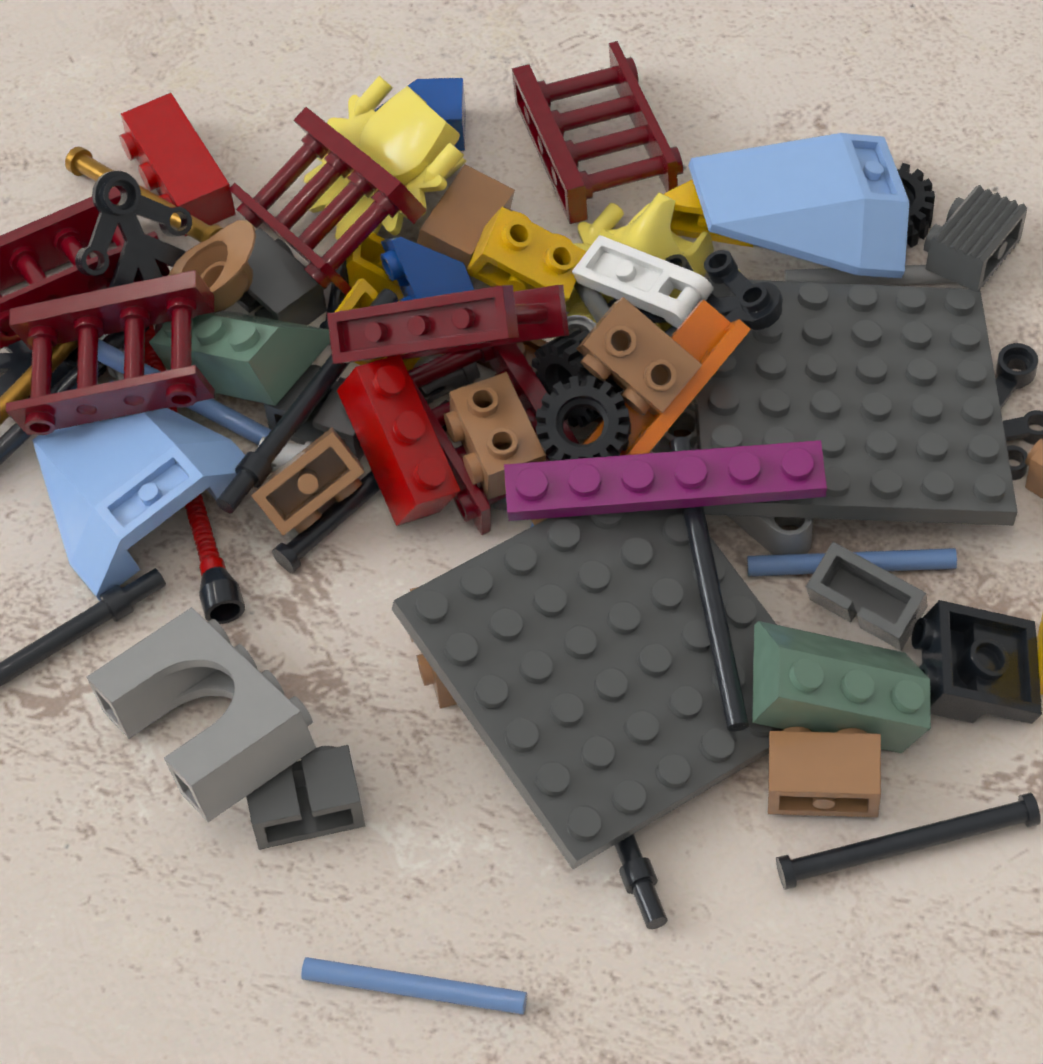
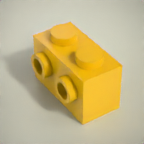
(523, 255)

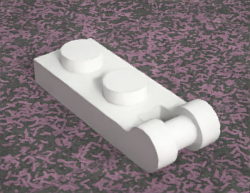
(641, 279)

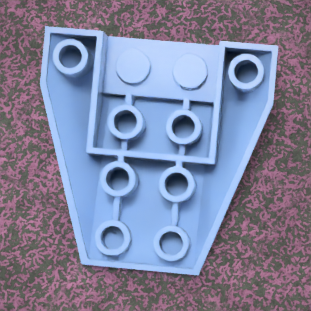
(811, 199)
(124, 480)

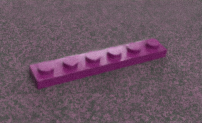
(665, 480)

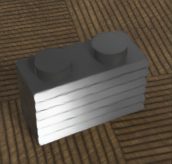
(975, 237)

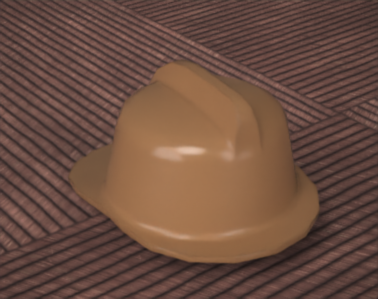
(223, 263)

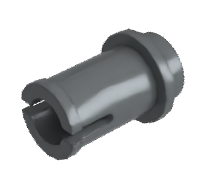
(450, 382)

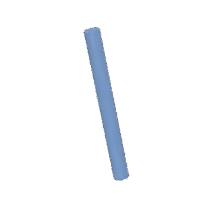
(208, 408)
(888, 560)
(414, 985)

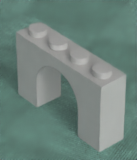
(195, 660)

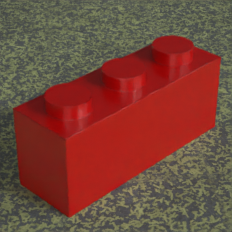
(176, 160)
(398, 439)

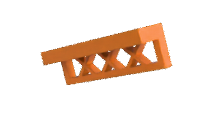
(710, 341)

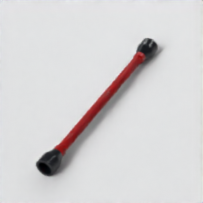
(218, 591)

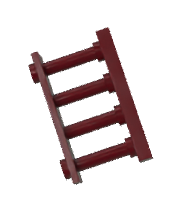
(562, 157)
(341, 160)
(46, 245)
(105, 312)
(448, 323)
(504, 358)

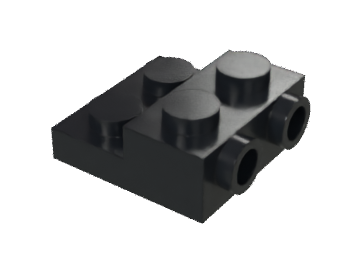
(979, 663)

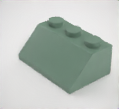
(248, 353)
(837, 686)

